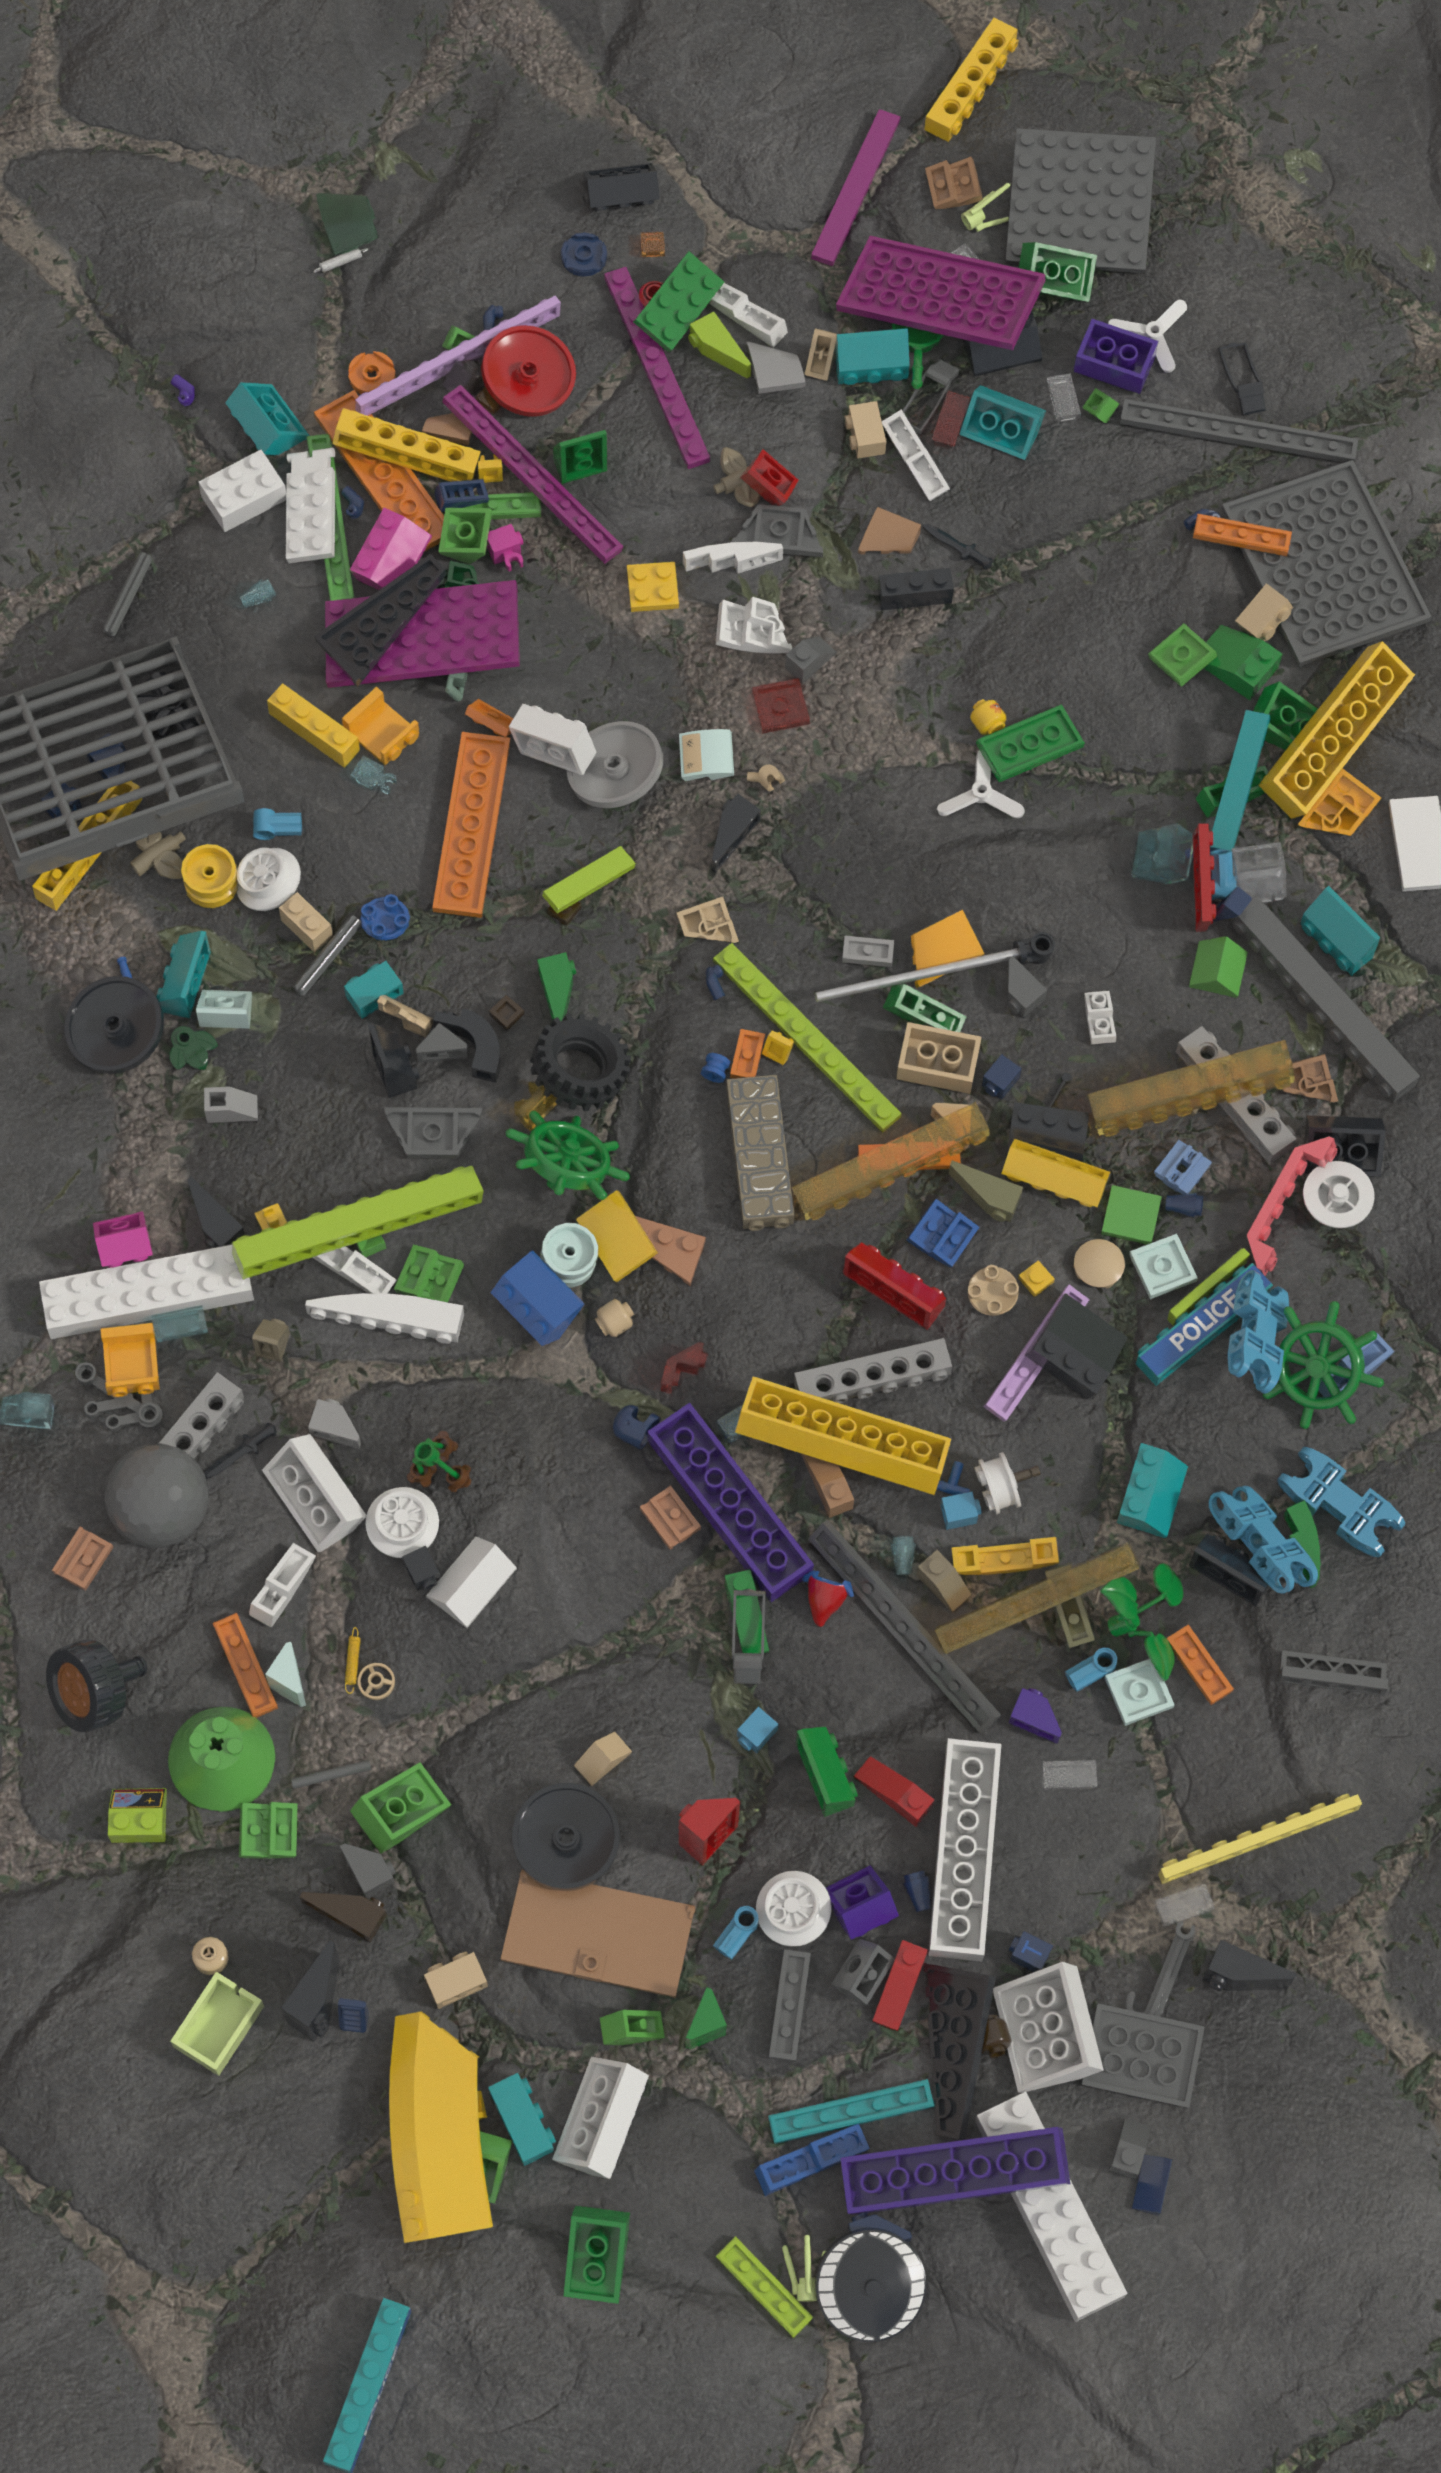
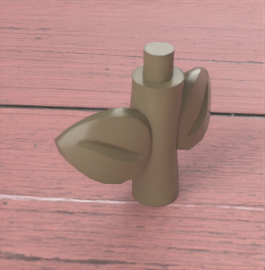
(733, 466)
(160, 854)

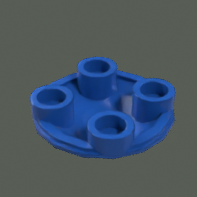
(385, 918)

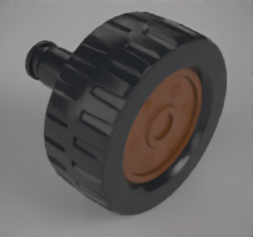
(89, 1684)

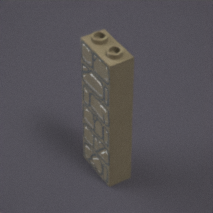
(760, 1152)

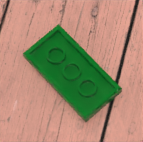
(1030, 743)

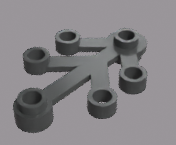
(118, 1403)

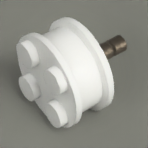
(1002, 1482)

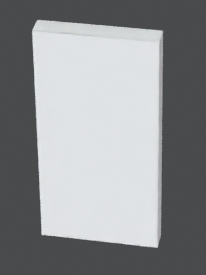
(1417, 841)

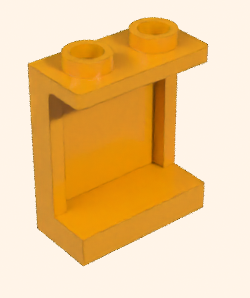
(130, 1359)

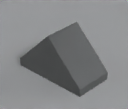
(440, 1046)

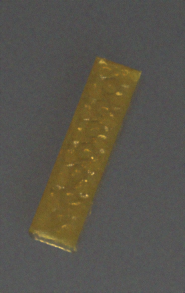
(1192, 1088)

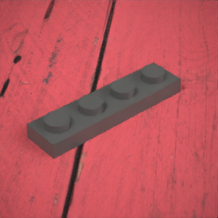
(789, 2005)

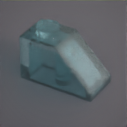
(27, 1410)

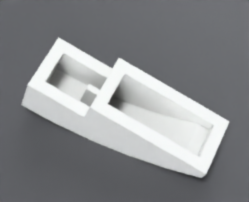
(281, 1585)

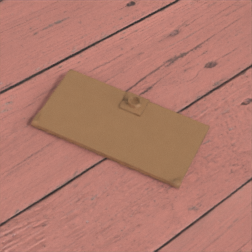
(599, 1935)

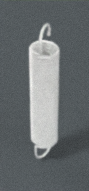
(340, 260)

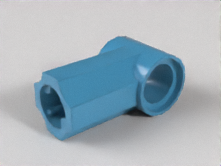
(270, 824)
(1222, 873)
(1089, 1669)
(736, 1934)

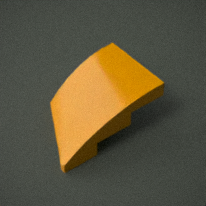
(1341, 806)
(943, 944)

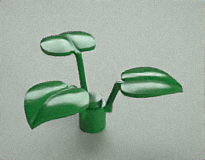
(1123, 1597)

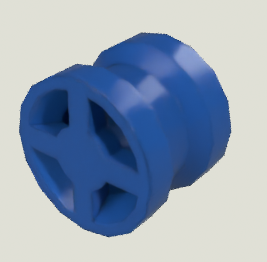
(715, 1067)

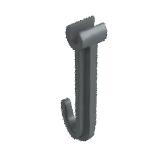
(1168, 1973)

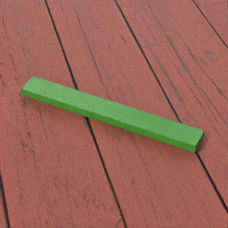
(338, 567)

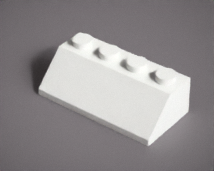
(313, 1492)
(600, 2117)

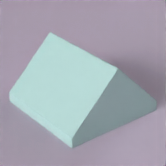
(224, 1009)
(284, 1676)

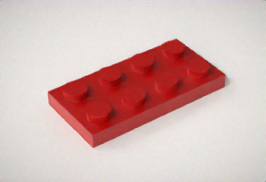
(1203, 885)

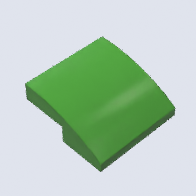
(428, 1275)
(268, 1830)

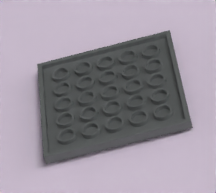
(1083, 195)

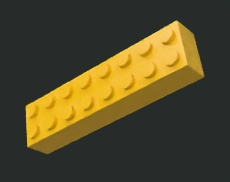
(1336, 730)
(843, 1435)

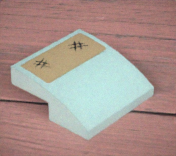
(706, 754)

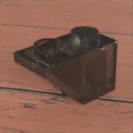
(466, 374)

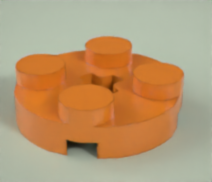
(370, 362)

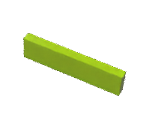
(588, 879)
(1208, 1285)
(764, 2287)

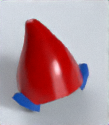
(825, 1596)

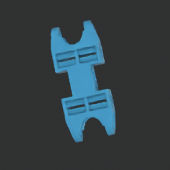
(1254, 1345)
(1341, 1502)
(1263, 1539)

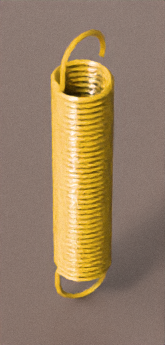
(352, 1660)

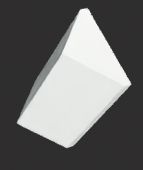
(472, 1581)

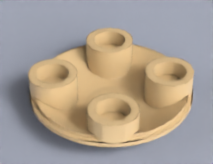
(1099, 1263)
(993, 1291)

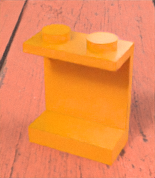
(380, 727)

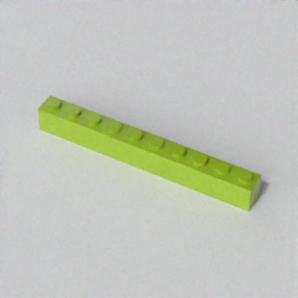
(356, 1221)

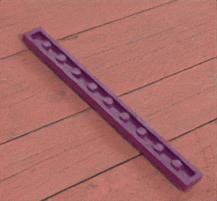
(658, 371)
(532, 474)

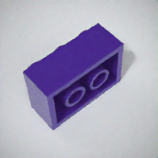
(1115, 356)

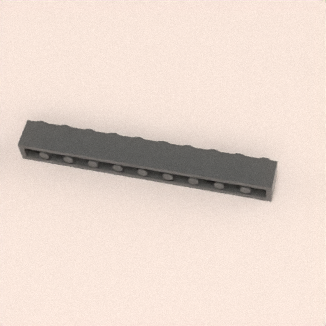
(1325, 1000)

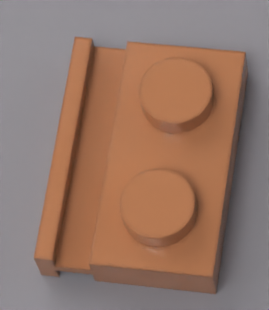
(670, 1517)
(82, 1558)

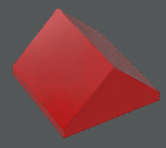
(769, 479)

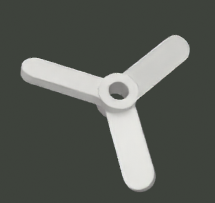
(1159, 326)
(990, 796)

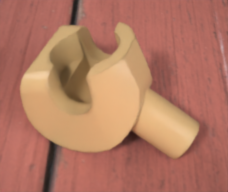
(766, 776)

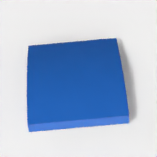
(942, 1233)

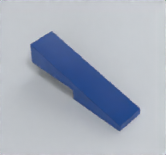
(810, 2159)

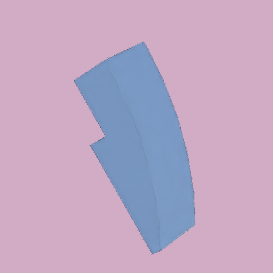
(1374, 1355)

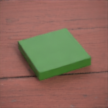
(1182, 654)
(1131, 1215)

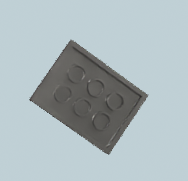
(1145, 2055)

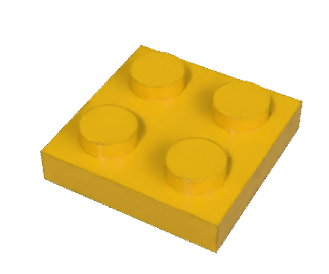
(652, 586)

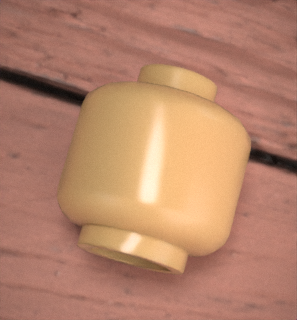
(614, 1318)
(212, 1964)

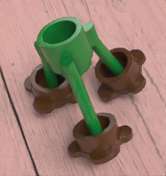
(437, 1452)

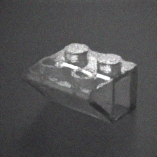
(1260, 871)

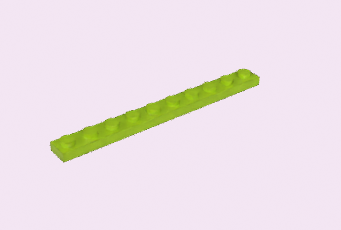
(807, 1038)

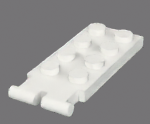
(310, 506)

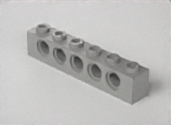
(1269, 1146)
(932, 1352)
(217, 1390)

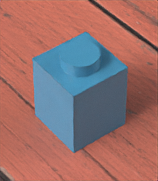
(960, 1510)
(756, 1730)

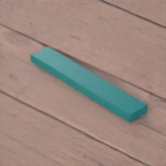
(1239, 780)
(851, 2111)

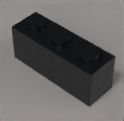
(915, 589)

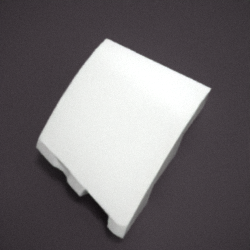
(751, 627)

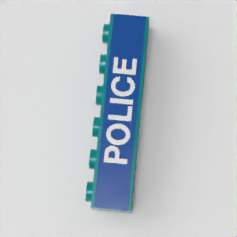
(1193, 1330)
(367, 2386)

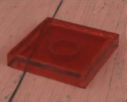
(780, 705)

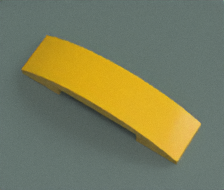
(1005, 1558)

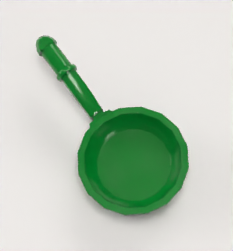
(919, 342)

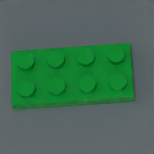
(678, 301)

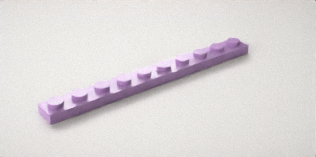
(440, 366)

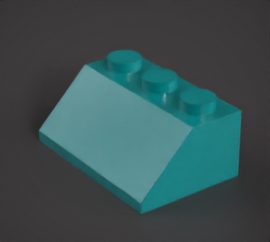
(872, 356)
(266, 418)
(1002, 422)
(1340, 931)
(184, 974)
(1152, 1491)

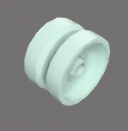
(570, 1253)

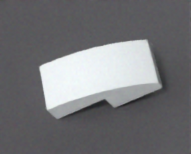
(1099, 1017)

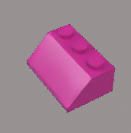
(389, 550)

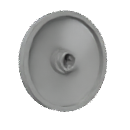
(623, 767)

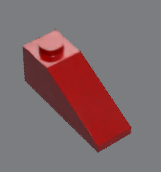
(895, 1790)
(900, 1985)

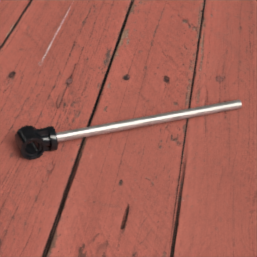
(1023, 950)

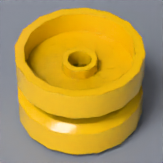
(209, 876)

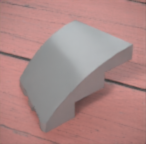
(775, 368)

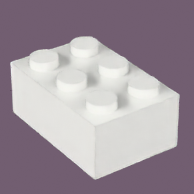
(242, 490)
(552, 739)

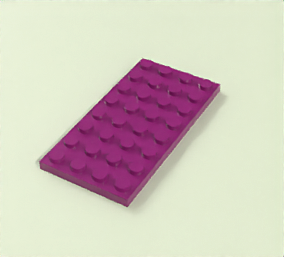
(941, 292)
(449, 634)

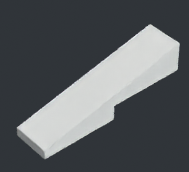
(748, 315)
(915, 455)
(357, 1270)

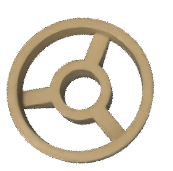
(372, 1686)

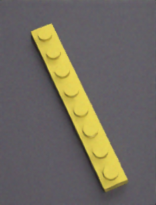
(1270, 1833)

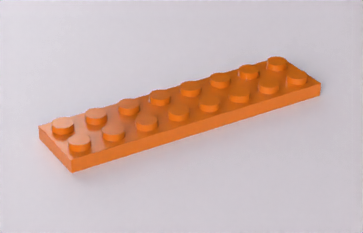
(386, 482)
(471, 825)

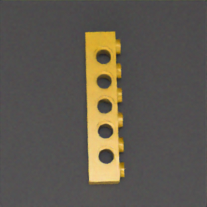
(963, 92)
(405, 447)
(58, 883)

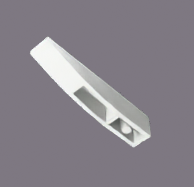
(393, 1313)

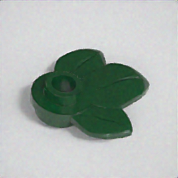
(193, 1051)

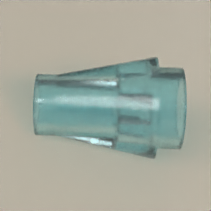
(258, 593)
(903, 1554)

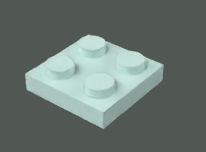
(1163, 1266)
(1138, 1692)

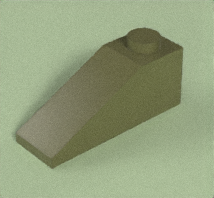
(991, 1193)
(1073, 1615)

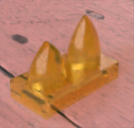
(537, 1102)

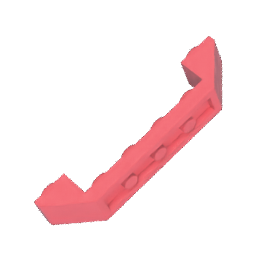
(1317, 1152)

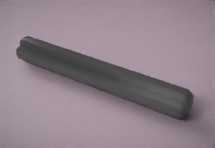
(127, 594)
(327, 955)

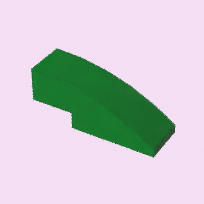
(1210, 796)
(1304, 1531)

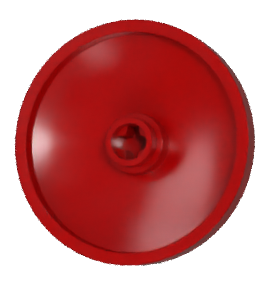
(528, 370)

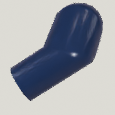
(490, 315)
(356, 503)
(1191, 520)
(712, 982)

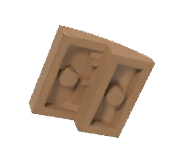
(953, 184)

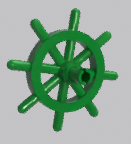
(567, 1155)
(1322, 1364)

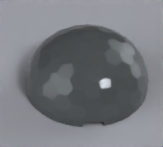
(156, 1495)

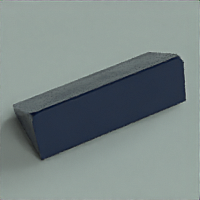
(1152, 2184)

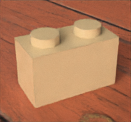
(866, 430)
(1264, 613)
(306, 922)
(455, 1979)

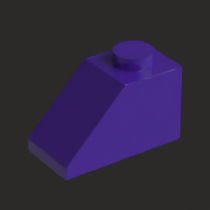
(1035, 1715)

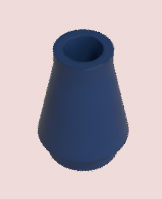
(1185, 1204)
(918, 1890)

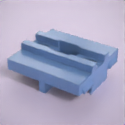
(1179, 1155)

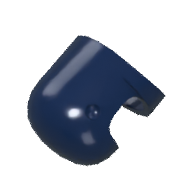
(630, 1429)

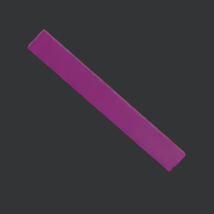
(855, 187)

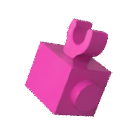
(505, 545)

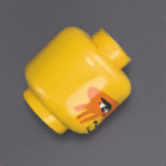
(988, 717)

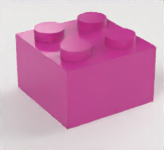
(122, 1239)

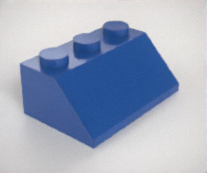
(537, 1298)

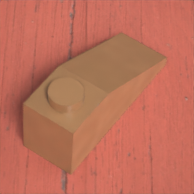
(830, 1485)

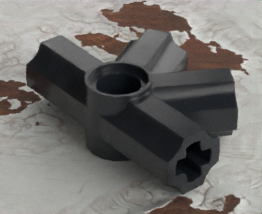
(166, 710)

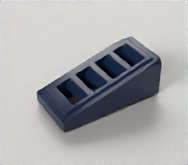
(449, 488)
(1232, 904)
(353, 2015)

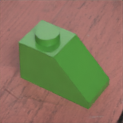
(631, 2027)

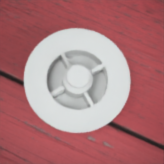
(267, 878)
(1338, 1194)
(402, 1521)
(793, 1908)

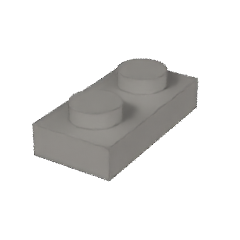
(868, 951)

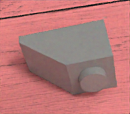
(333, 1424)

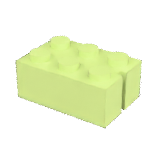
(217, 2023)

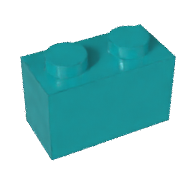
(365, 990)

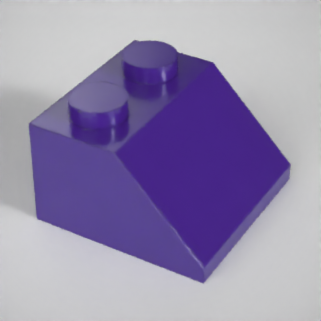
(861, 1902)

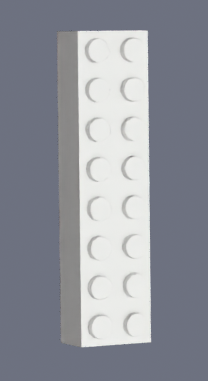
(141, 1290)
(964, 1850)
(1059, 2224)

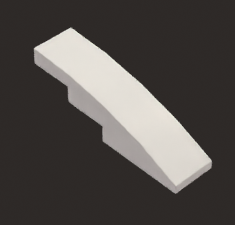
(738, 554)

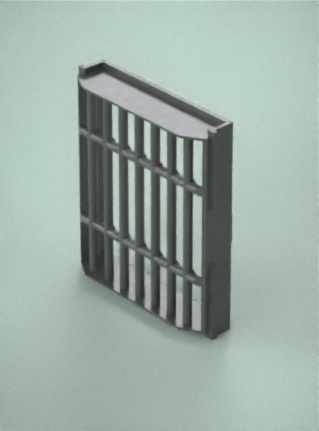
(131, 827)

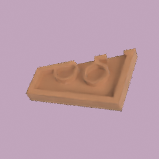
(676, 1249)

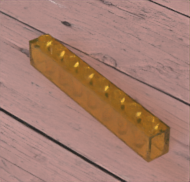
(891, 1161)
(1037, 1597)

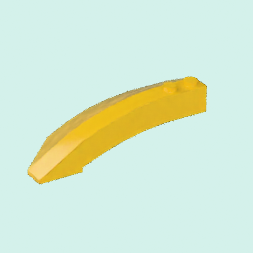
(435, 2132)

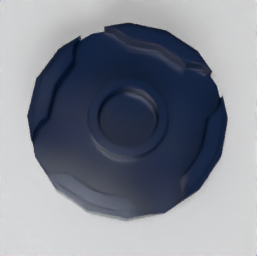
(583, 254)

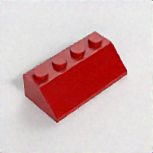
(894, 1285)
(707, 1826)

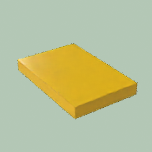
(619, 1236)

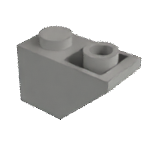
(229, 1105)

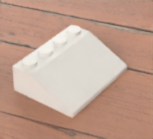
(1048, 2028)

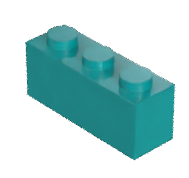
(522, 2118)

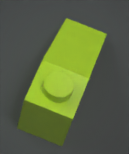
(717, 344)

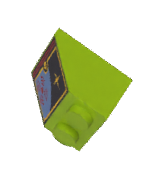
(137, 1815)

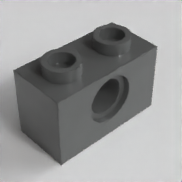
(863, 1971)

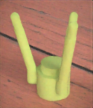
(974, 217)
(806, 2288)

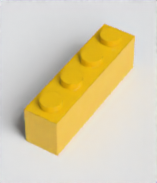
(313, 725)
(1055, 1173)

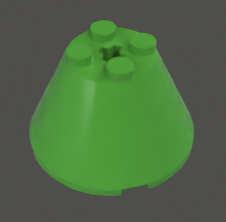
(221, 1759)

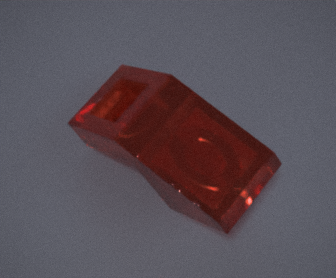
(951, 418)
(685, 1361)

